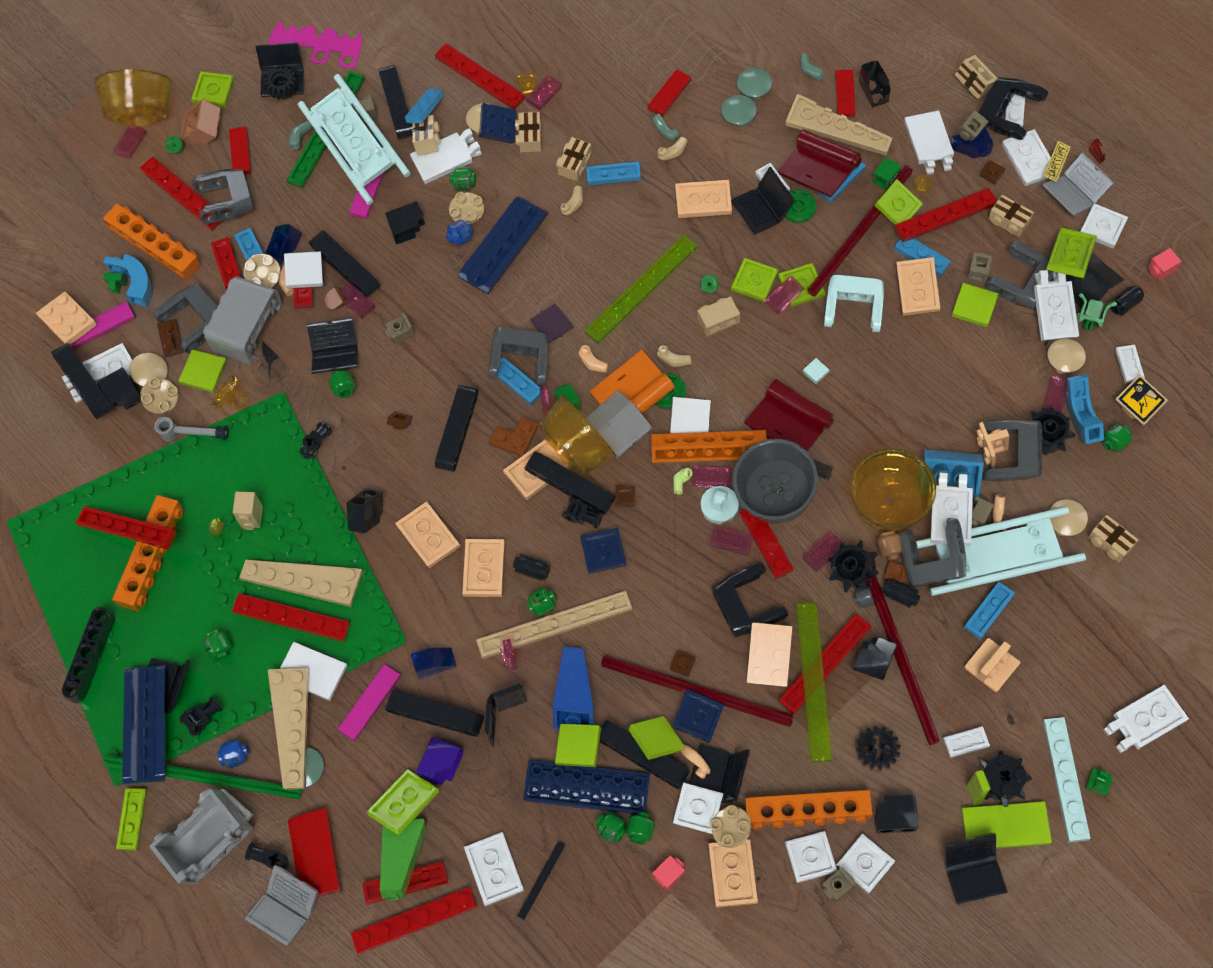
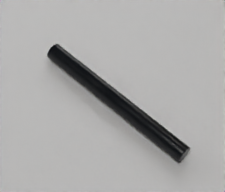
(541, 881)

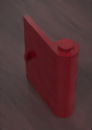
(820, 163)
(789, 416)

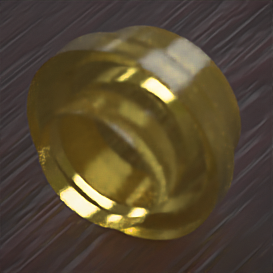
(922, 184)
(216, 527)

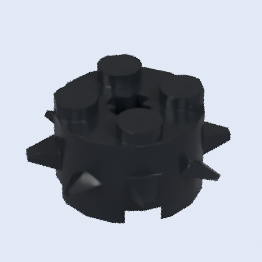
(1054, 430)
(862, 572)
(1015, 778)

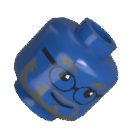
(459, 232)
(233, 753)

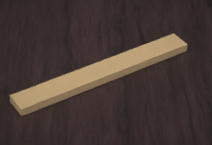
(555, 624)

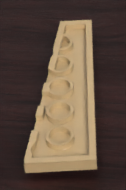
(823, 122)
(314, 581)
(290, 714)

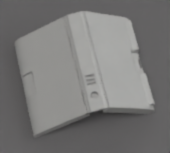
(1080, 185)
(619, 423)
(284, 906)

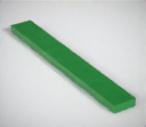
(315, 147)

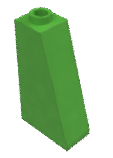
(399, 858)

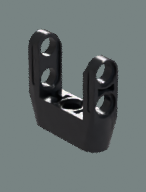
(999, 99)
(732, 607)

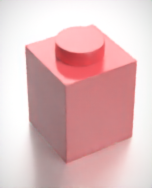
(1164, 264)
(669, 872)

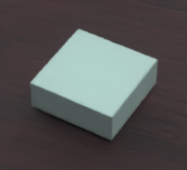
(816, 371)

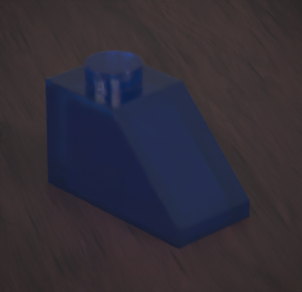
(979, 147)
(283, 241)
(433, 661)

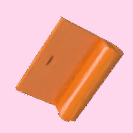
(638, 381)

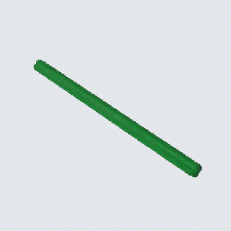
(216, 779)

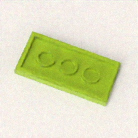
(1071, 252)
(1014, 825)

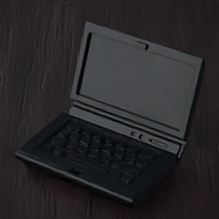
(280, 55)
(766, 204)
(1095, 282)
(333, 345)
(174, 680)
(502, 700)
(725, 772)
(973, 868)

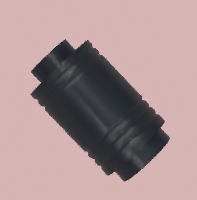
(1127, 300)
(531, 567)
(901, 593)

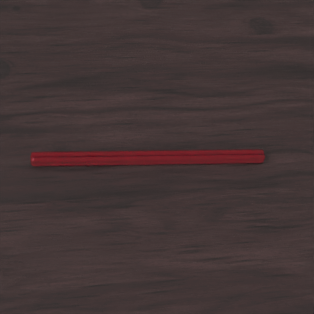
(852, 240)
(903, 663)
(682, 686)

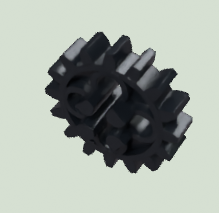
(870, 757)

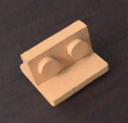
(992, 444)
(992, 664)

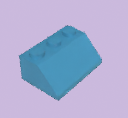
(955, 464)

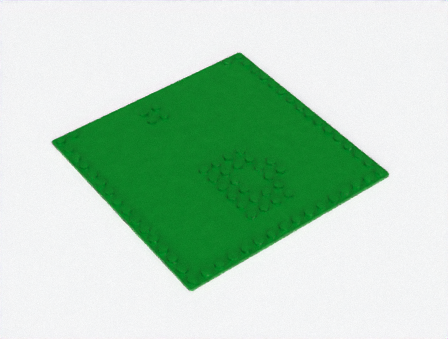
(200, 573)

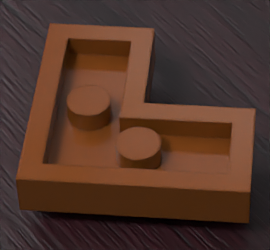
(517, 441)

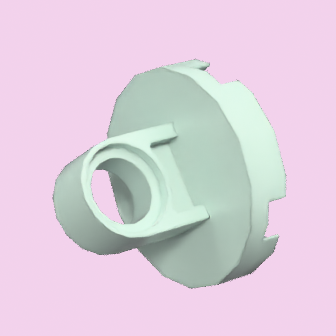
(719, 504)

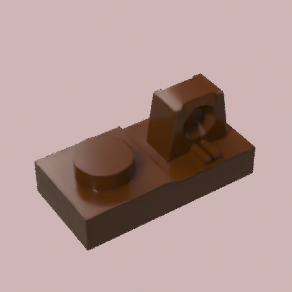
(170, 338)

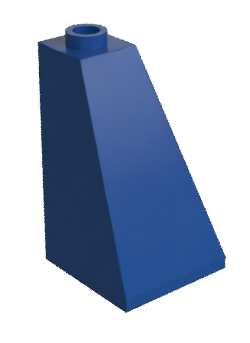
(572, 694)

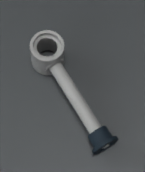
(173, 431)

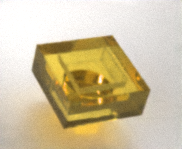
(527, 82)

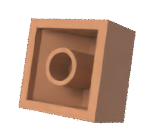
(200, 123)

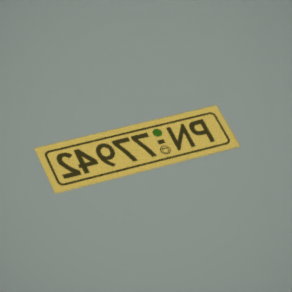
(1057, 161)

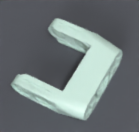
(855, 289)

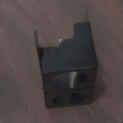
(874, 72)
(405, 222)
(119, 389)
(364, 518)
(875, 658)
(897, 815)

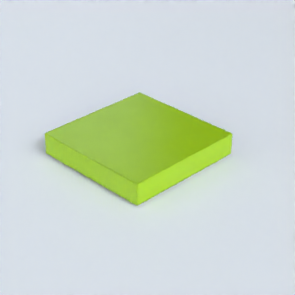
(213, 88)
(898, 203)
(805, 276)
(754, 279)
(975, 305)
(202, 371)
(656, 737)
(578, 745)

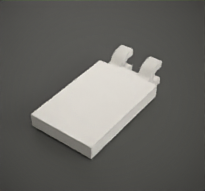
(929, 140)
(451, 153)
(1055, 307)
(103, 365)
(951, 504)
(1147, 719)

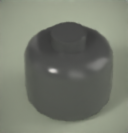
(864, 597)

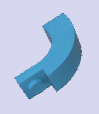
(141, 287)
(1079, 405)

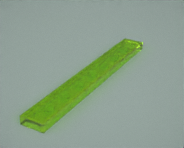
(640, 289)
(813, 683)

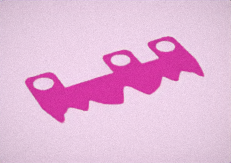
(325, 43)

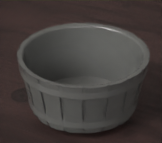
(771, 465)

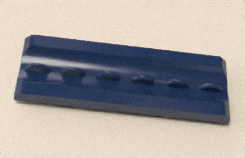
(502, 244)
(144, 725)
(586, 787)

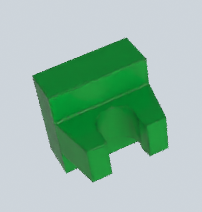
(115, 281)
(1099, 782)

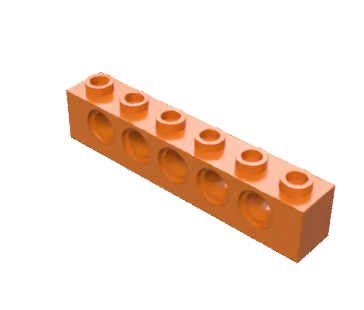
(184, 267)
(703, 445)
(138, 560)
(859, 799)

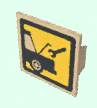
(1141, 400)

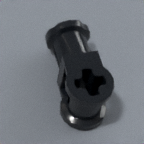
(314, 440)
(579, 513)
(199, 716)
(266, 856)

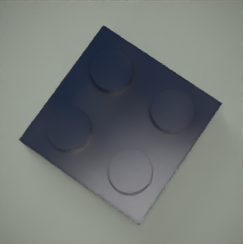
(497, 123)
(603, 551)
(697, 716)

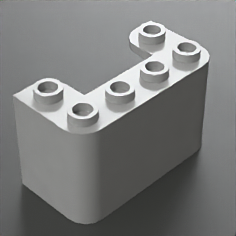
(241, 318)
(202, 838)

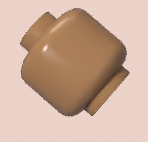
(889, 545)

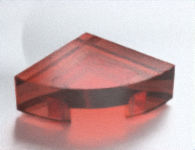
(1096, 152)

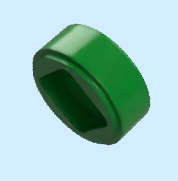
(174, 145)
(709, 284)

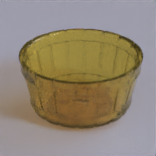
(133, 96)
(574, 437)
(894, 475)

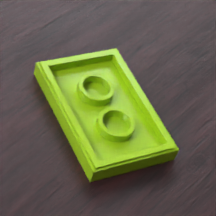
(402, 802)

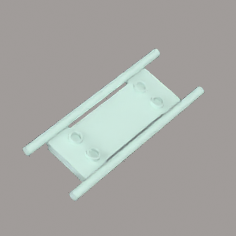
(352, 137)
(1007, 552)

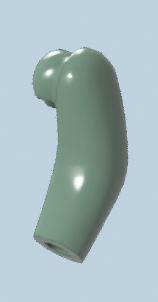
(810, 69)
(663, 129)
(297, 133)

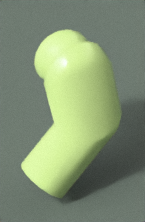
(680, 478)

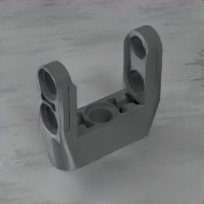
(239, 192)
(1013, 293)
(200, 303)
(522, 343)
(1028, 450)
(939, 570)

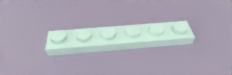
(1066, 780)

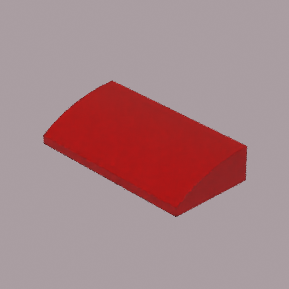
(315, 851)

